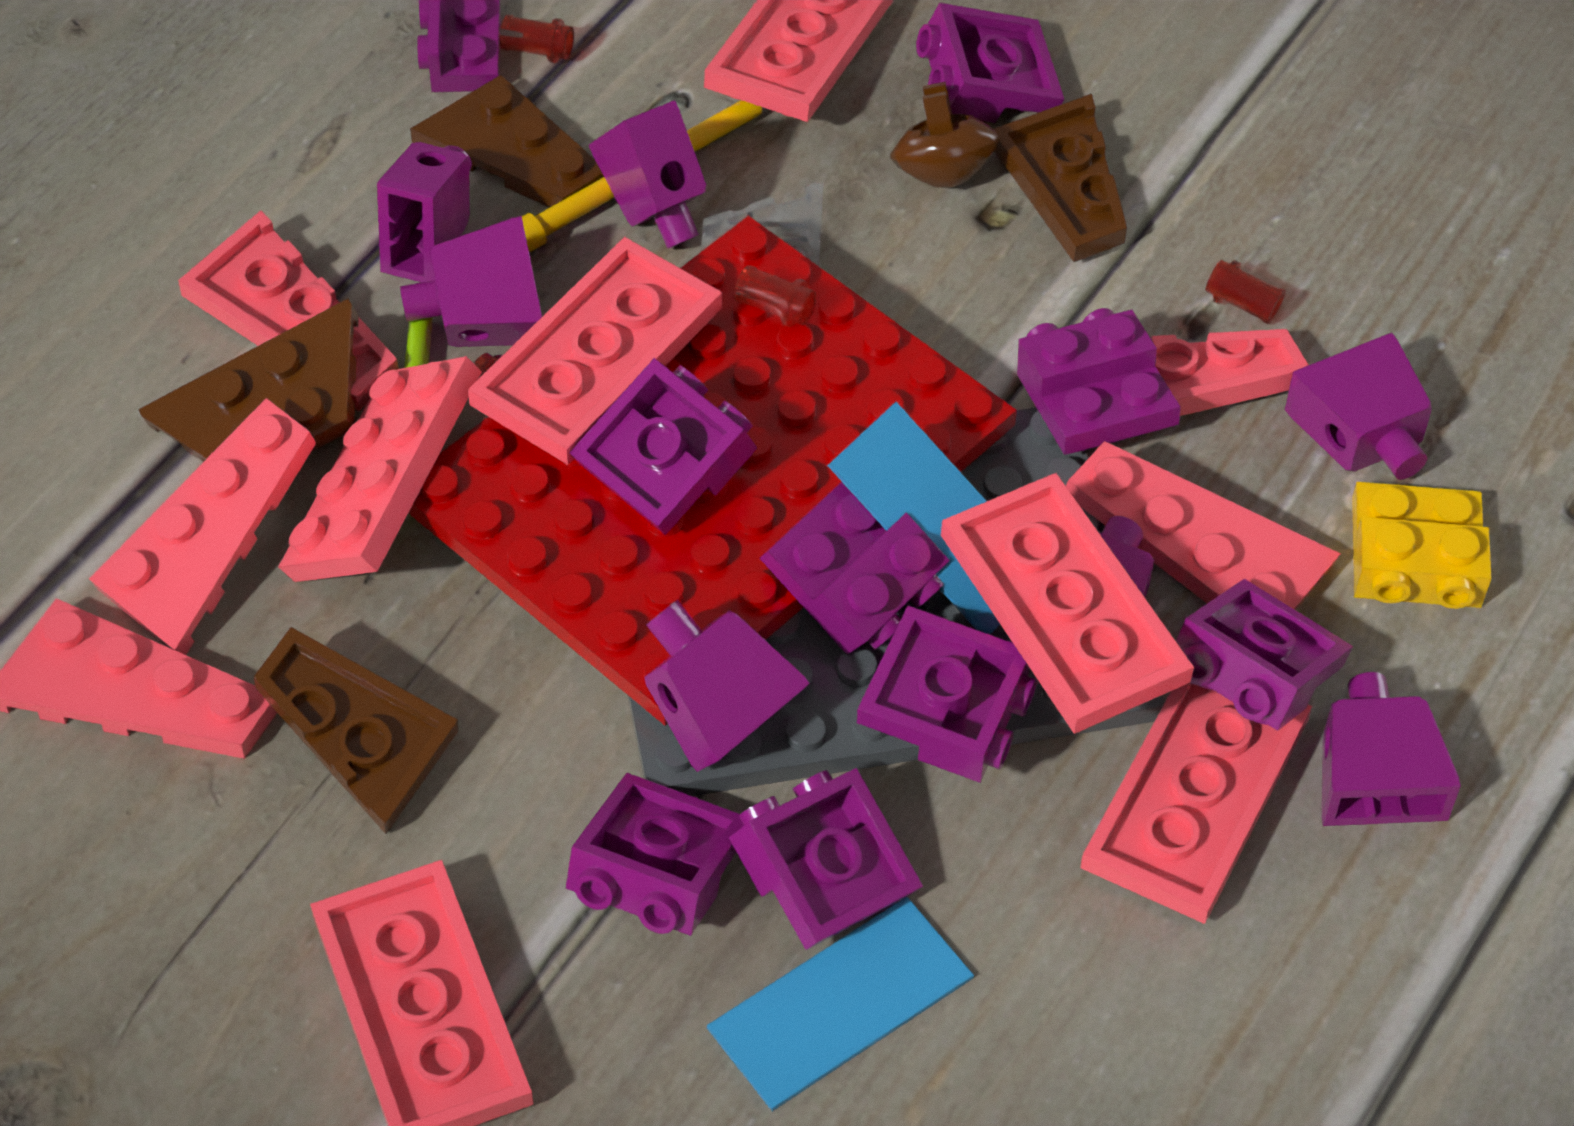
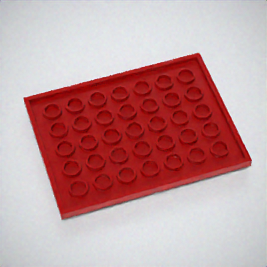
(809, 390)

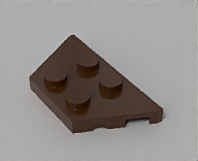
(300, 371)

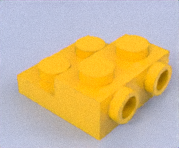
(1420, 545)

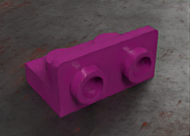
(460, 43)

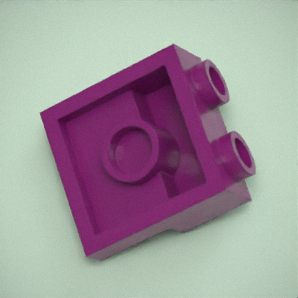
(989, 61)
(1096, 380)
(665, 444)
(854, 570)
(1260, 653)
(948, 693)
(653, 855)
(825, 855)

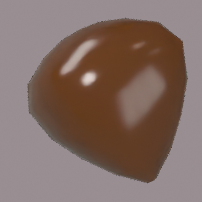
(945, 146)

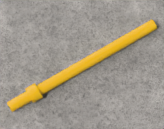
(599, 192)

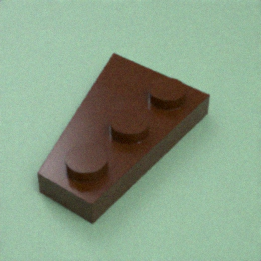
(512, 141)
(1066, 176)
(356, 723)

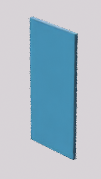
(901, 471)
(839, 1003)

